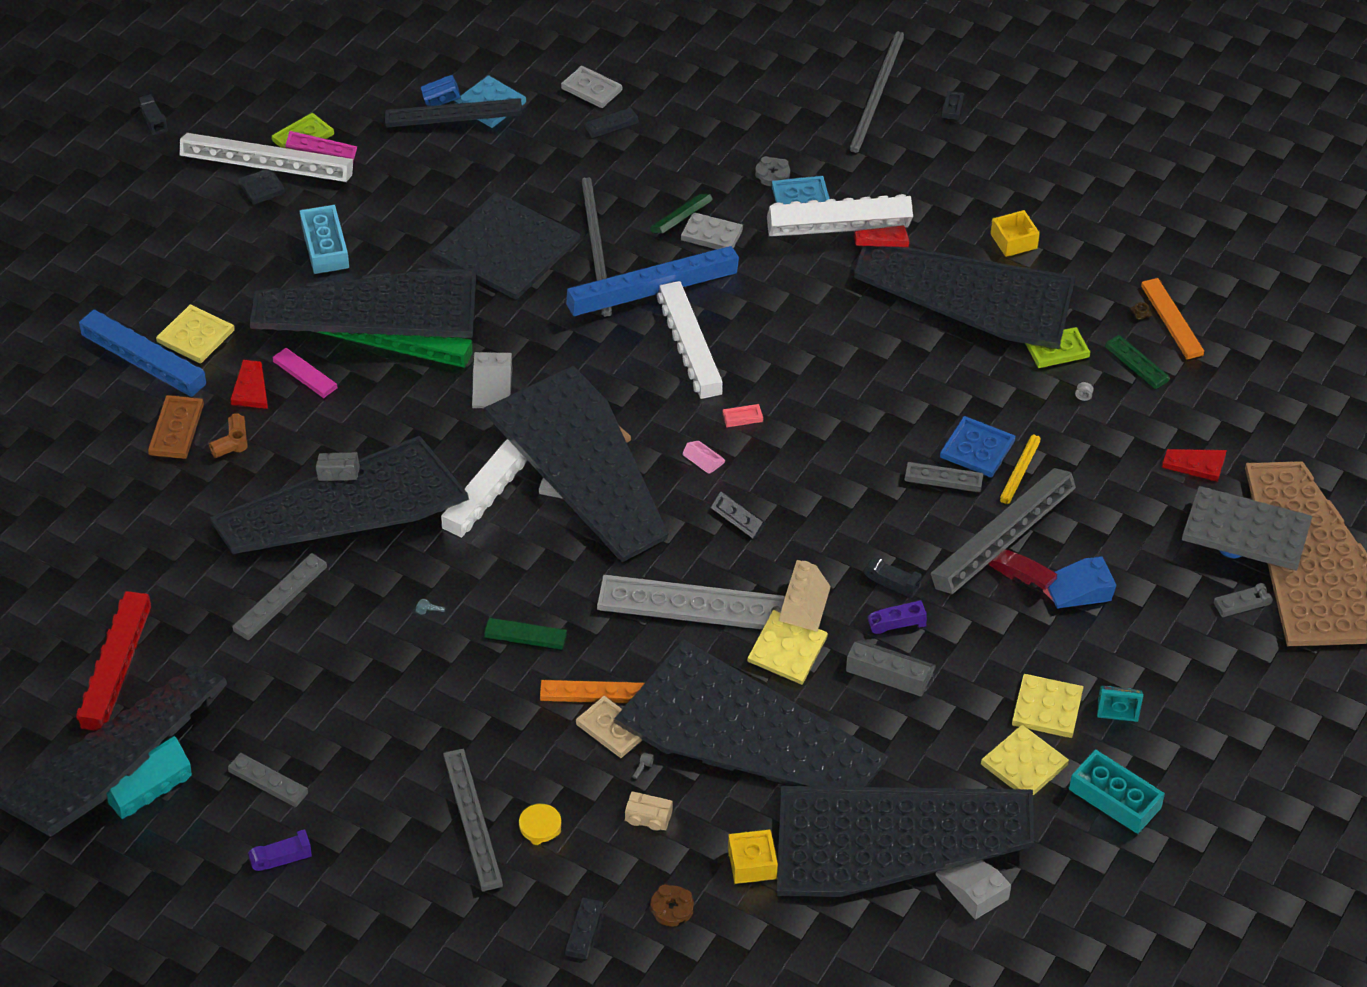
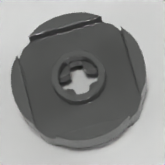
(767, 164)

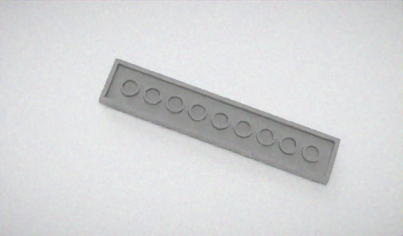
(687, 602)

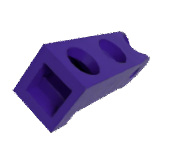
(898, 617)
(281, 852)

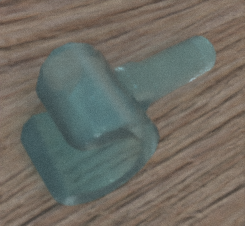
(424, 604)

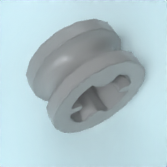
(1084, 391)

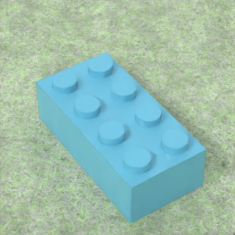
(324, 239)

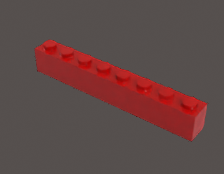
(114, 661)

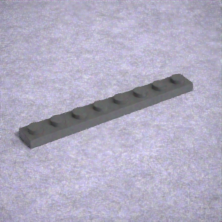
(472, 820)

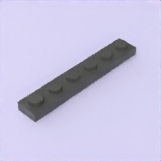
(279, 596)

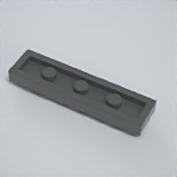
(944, 477)
(268, 780)

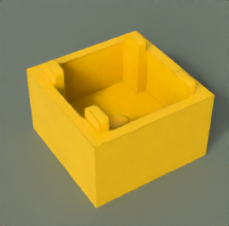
(1015, 233)
(752, 856)

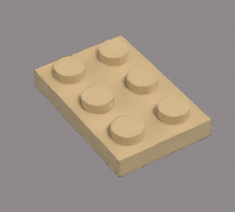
(600, 724)

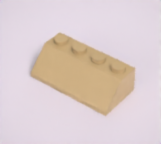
(805, 597)

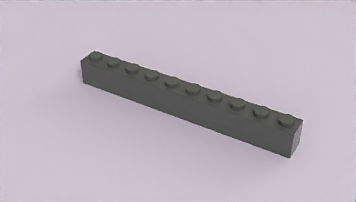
(1003, 531)

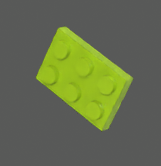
(308, 125)
(1071, 349)

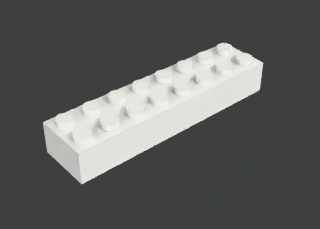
(839, 215)

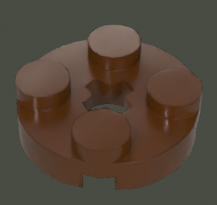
(672, 894)

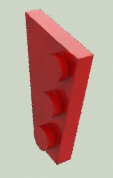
(888, 236)
(250, 386)
(1198, 463)

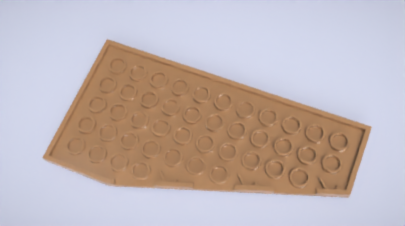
(1328, 591)

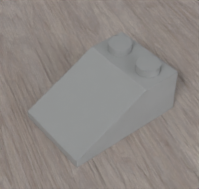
(491, 378)
(976, 886)

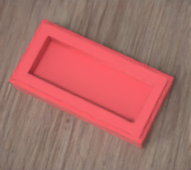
(742, 415)

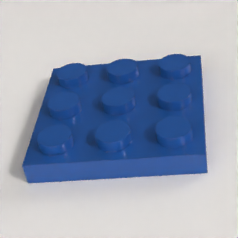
(977, 446)

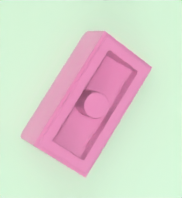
(703, 456)

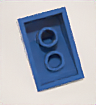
(1083, 583)

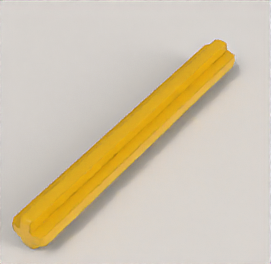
(1020, 469)

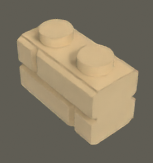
(648, 811)

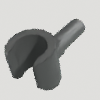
(645, 760)

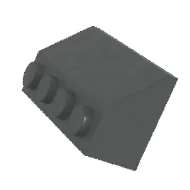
(889, 667)

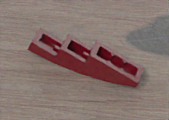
(1023, 568)

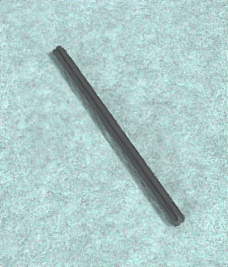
(876, 92)
(595, 235)

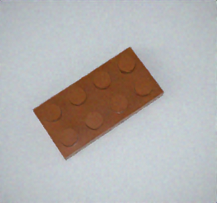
(176, 427)

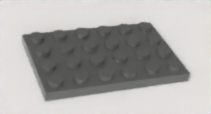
(1247, 528)

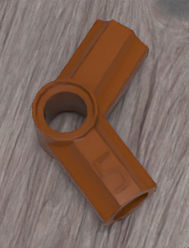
(235, 441)

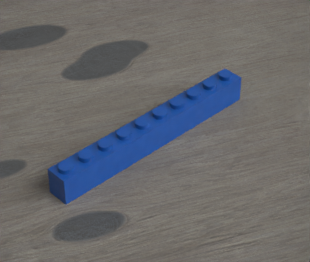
(647, 281)

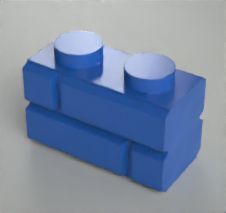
(441, 91)

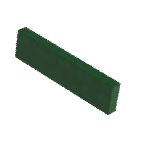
(681, 213)
(1137, 362)
(525, 633)

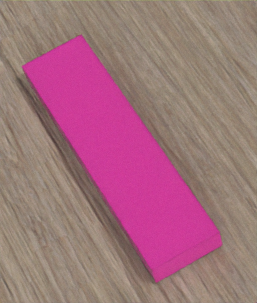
(319, 145)
(305, 372)

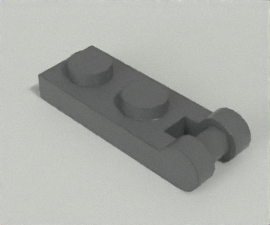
(1243, 600)

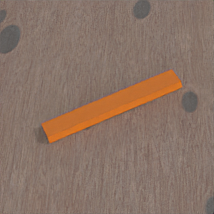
(1172, 318)

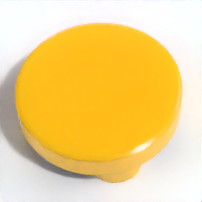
(540, 823)

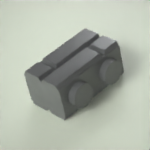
(337, 466)

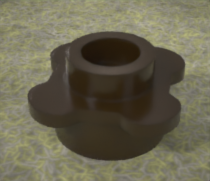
(1141, 310)

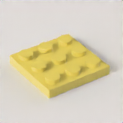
(195, 333)
(787, 648)
(1047, 705)
(1025, 761)

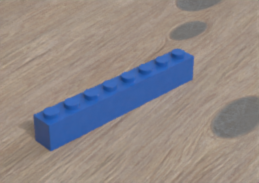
(143, 353)

